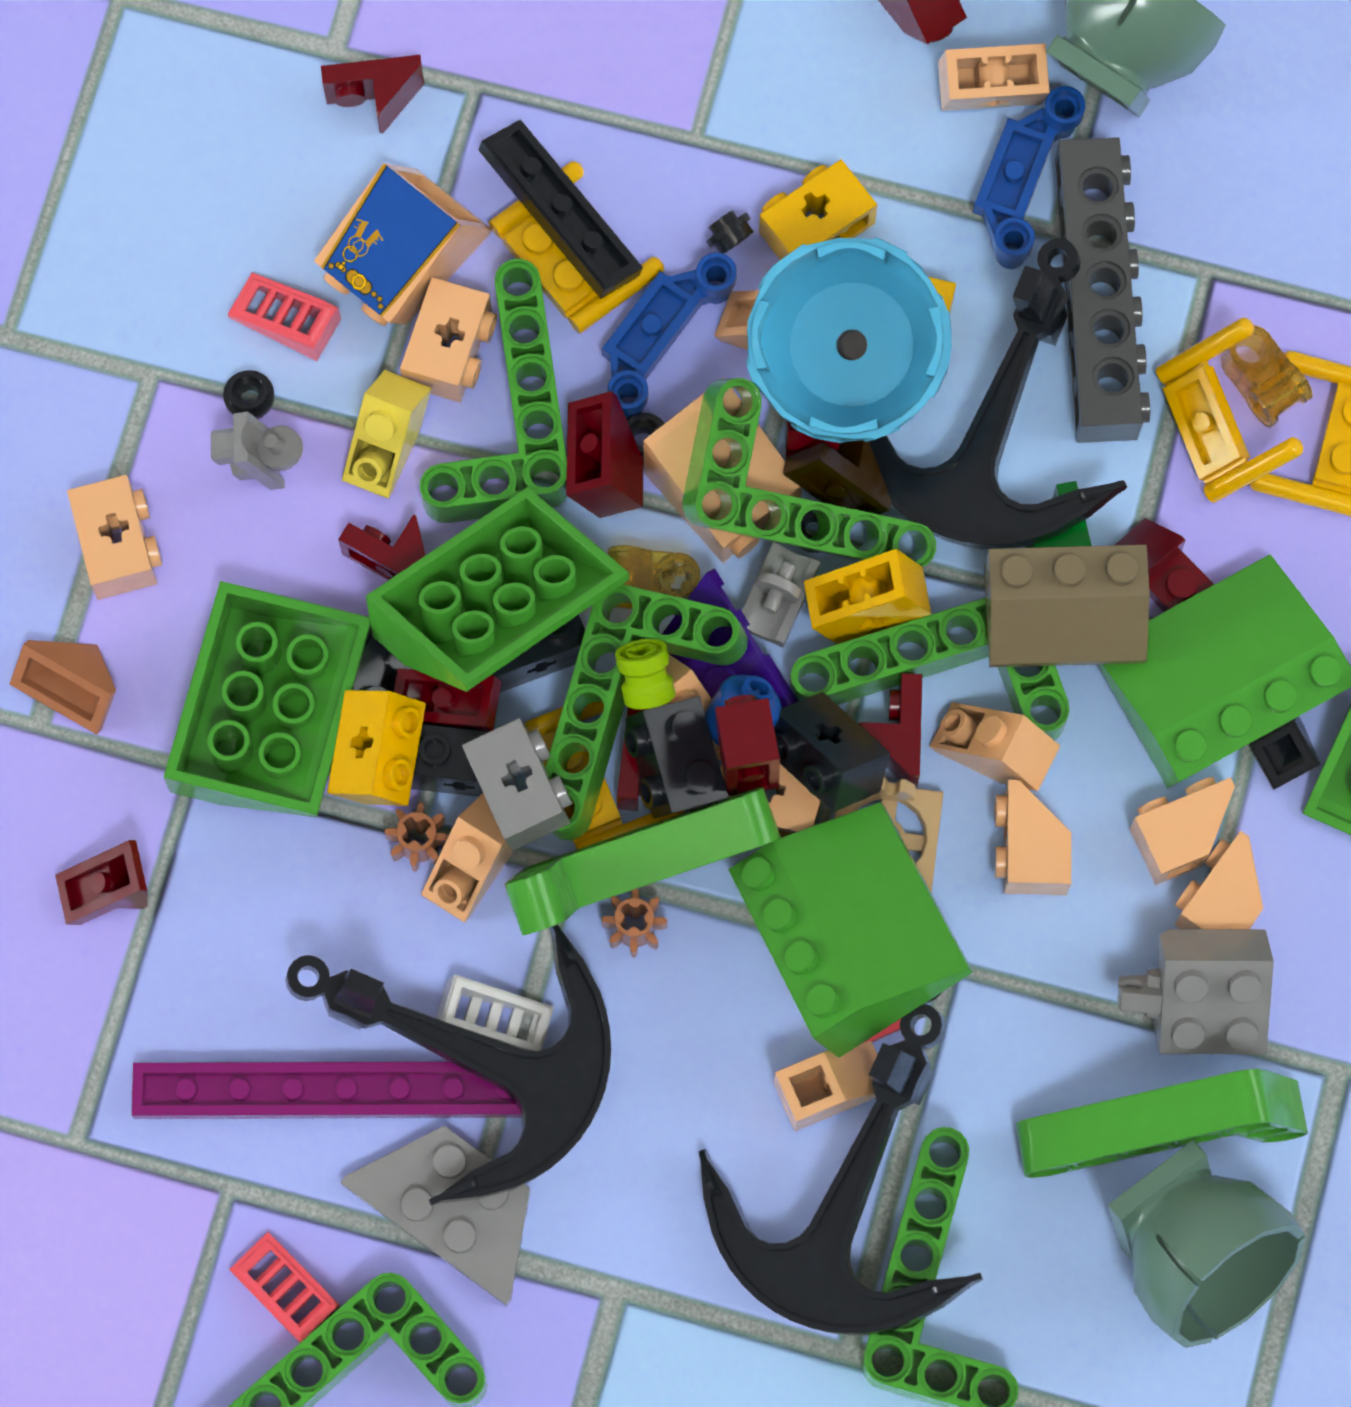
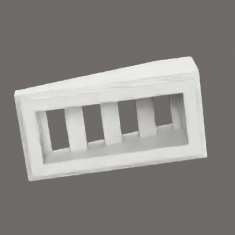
(478, 992)

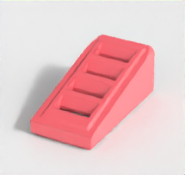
(308, 344)
(315, 1318)

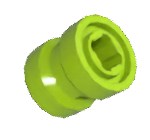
(645, 674)

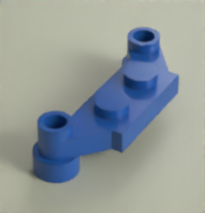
(1017, 170)
(658, 322)

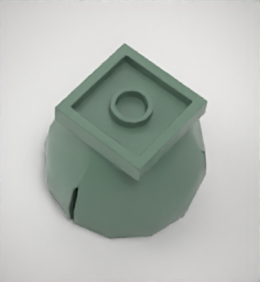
(1134, 45)
(1203, 1246)

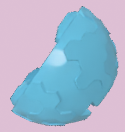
(836, 290)

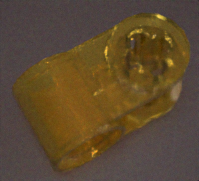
(1268, 384)
(656, 570)

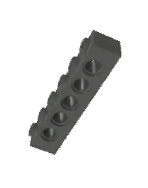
(1100, 413)

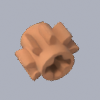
(413, 850)
(635, 908)

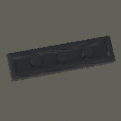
(560, 209)

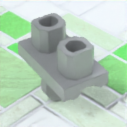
(256, 450)
(778, 594)

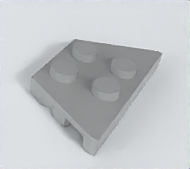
(472, 1236)

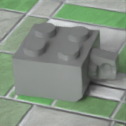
(1206, 991)

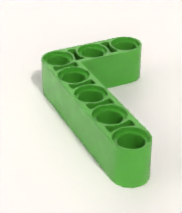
(528, 409)
(785, 510)
(939, 656)
(590, 686)
(563, 884)
(1236, 1103)
(932, 1236)
(377, 1330)

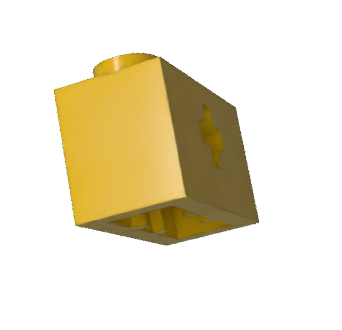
(825, 190)
(867, 596)
(376, 747)

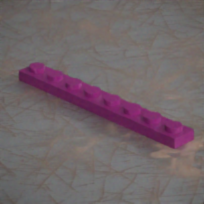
(314, 1091)

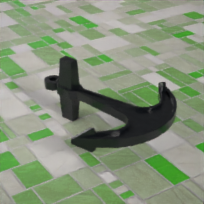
(963, 495)
(552, 1087)
(813, 1274)

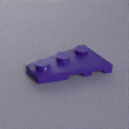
(753, 661)

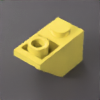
(385, 432)

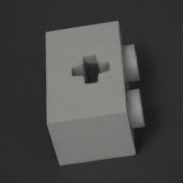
(496, 761)

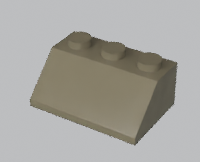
(1067, 605)

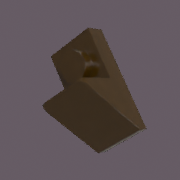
(841, 476)

